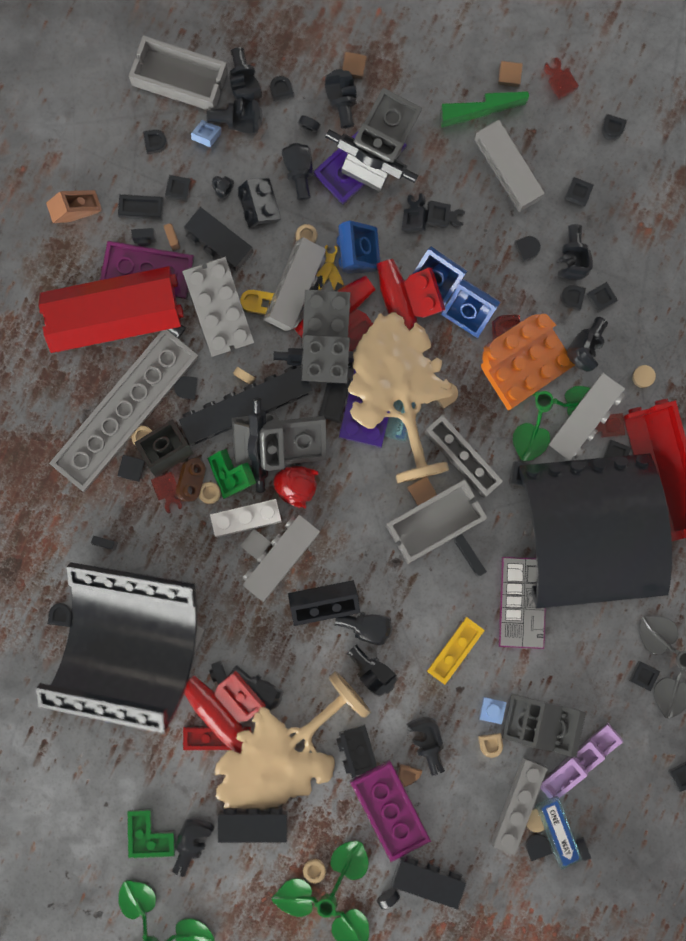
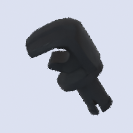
(238, 116)
(300, 167)
(585, 343)
(368, 628)
(267, 692)
(430, 744)
(185, 845)

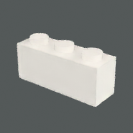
(245, 518)

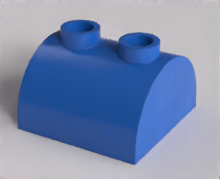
(358, 247)
(447, 272)
(470, 308)

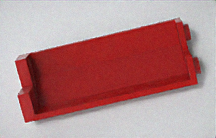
(110, 309)
(663, 436)

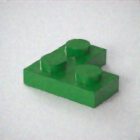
(228, 478)
(144, 842)

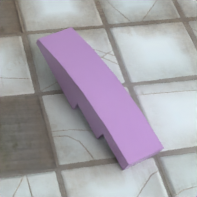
(575, 769)

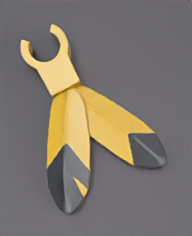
(329, 270)

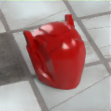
(296, 485)

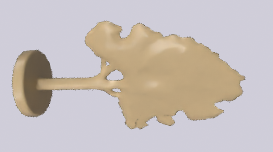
(393, 369)
(270, 766)

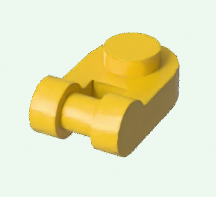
(252, 301)

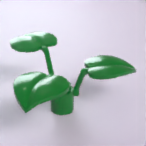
(533, 441)
(138, 898)
(296, 898)

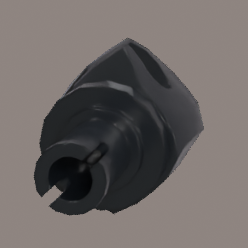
(242, 78)
(342, 95)
(576, 256)
(372, 673)

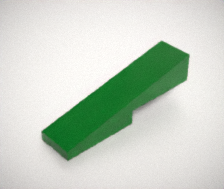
(492, 103)

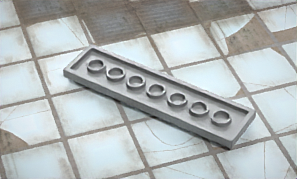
(124, 410)

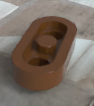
(189, 478)

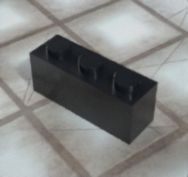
(217, 239)
(324, 603)
(252, 826)
(429, 882)

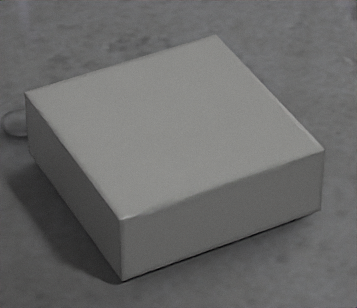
(255, 544)

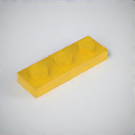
(455, 650)

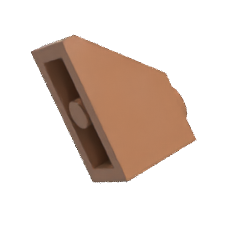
(73, 205)

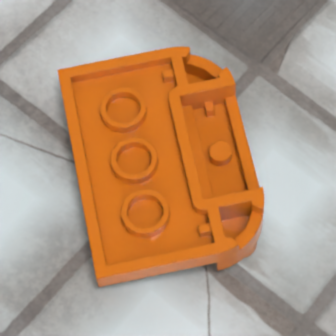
(525, 359)

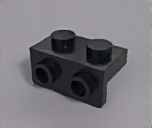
(258, 202)
(357, 750)

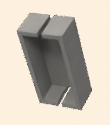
(178, 73)
(218, 306)
(436, 521)

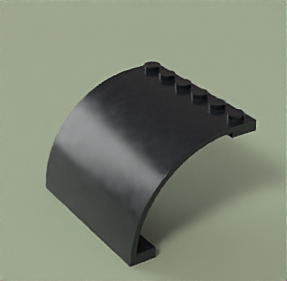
(598, 530)
(125, 648)

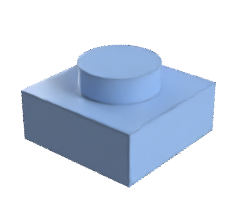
(206, 133)
(492, 710)

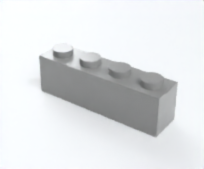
(509, 165)
(296, 278)
(586, 416)
(463, 456)
(281, 558)
(518, 806)

